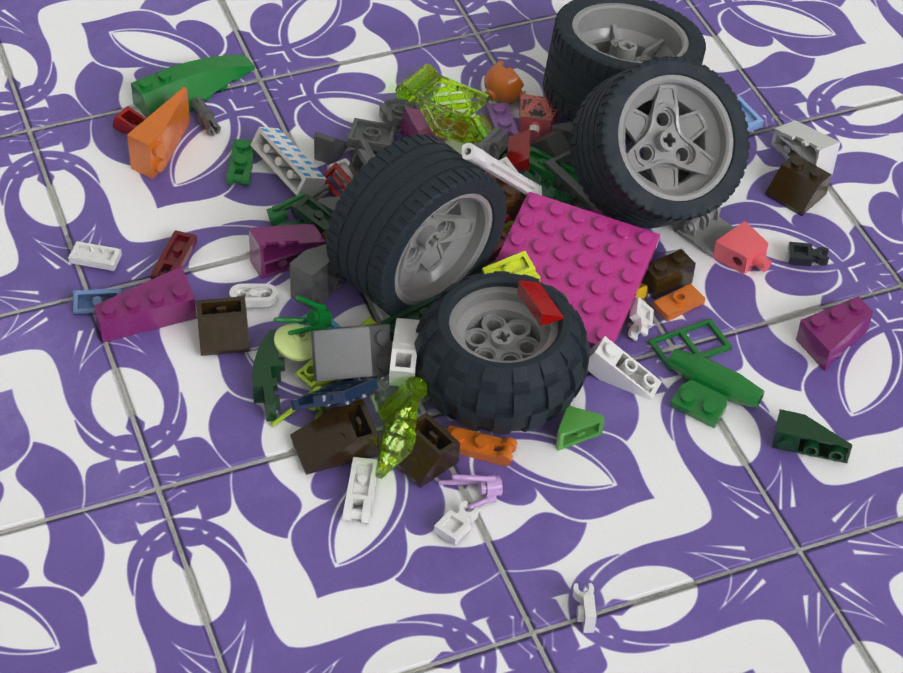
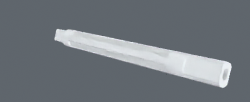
(498, 169)

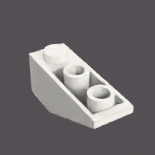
(403, 351)
(619, 369)

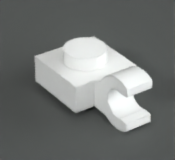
(642, 317)
(586, 611)

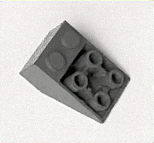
(314, 276)

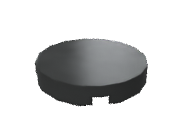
(392, 110)

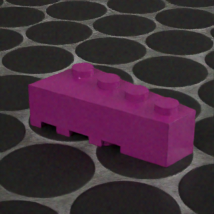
(147, 307)

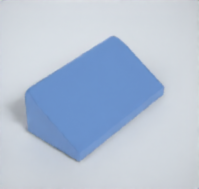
(86, 299)

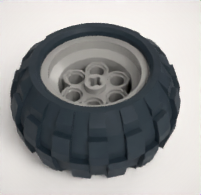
(493, 359)

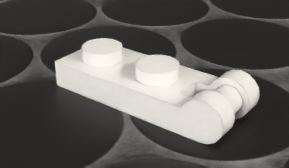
(360, 489)

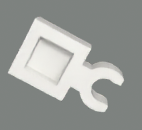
(455, 525)

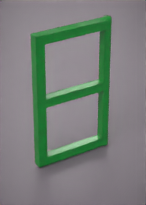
(682, 333)

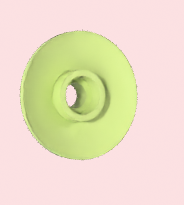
(293, 347)

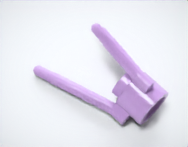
(487, 485)

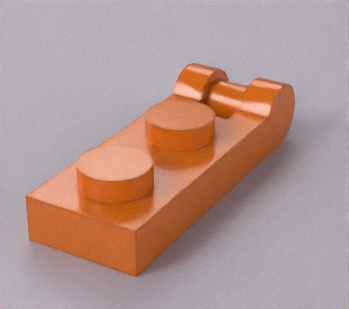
(483, 446)

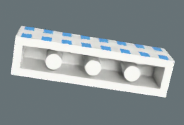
(287, 161)

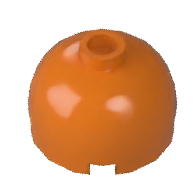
(503, 84)

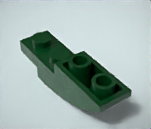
(266, 374)

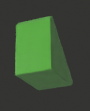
(578, 426)

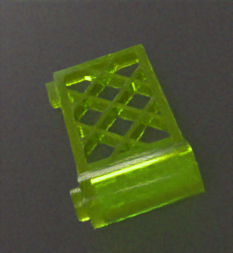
(423, 83)
(455, 125)
(399, 424)

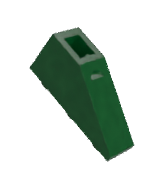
(805, 436)

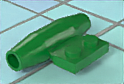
(709, 387)

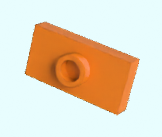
(679, 302)

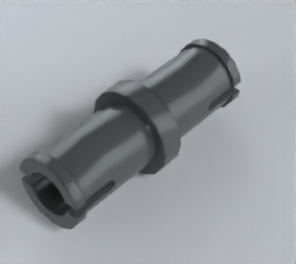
(205, 116)

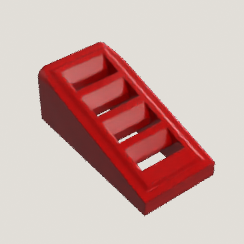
(127, 119)

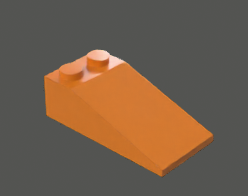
(158, 135)

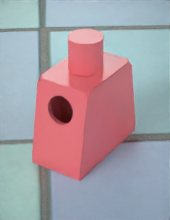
(742, 249)

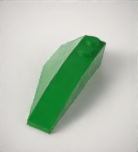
(199, 76)

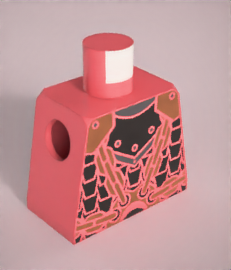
(537, 115)

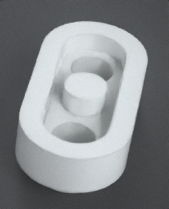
(256, 294)

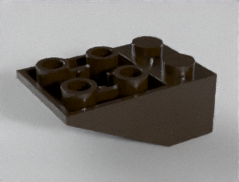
(336, 438)

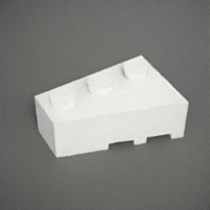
(806, 143)

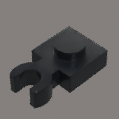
(804, 254)

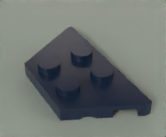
(339, 392)

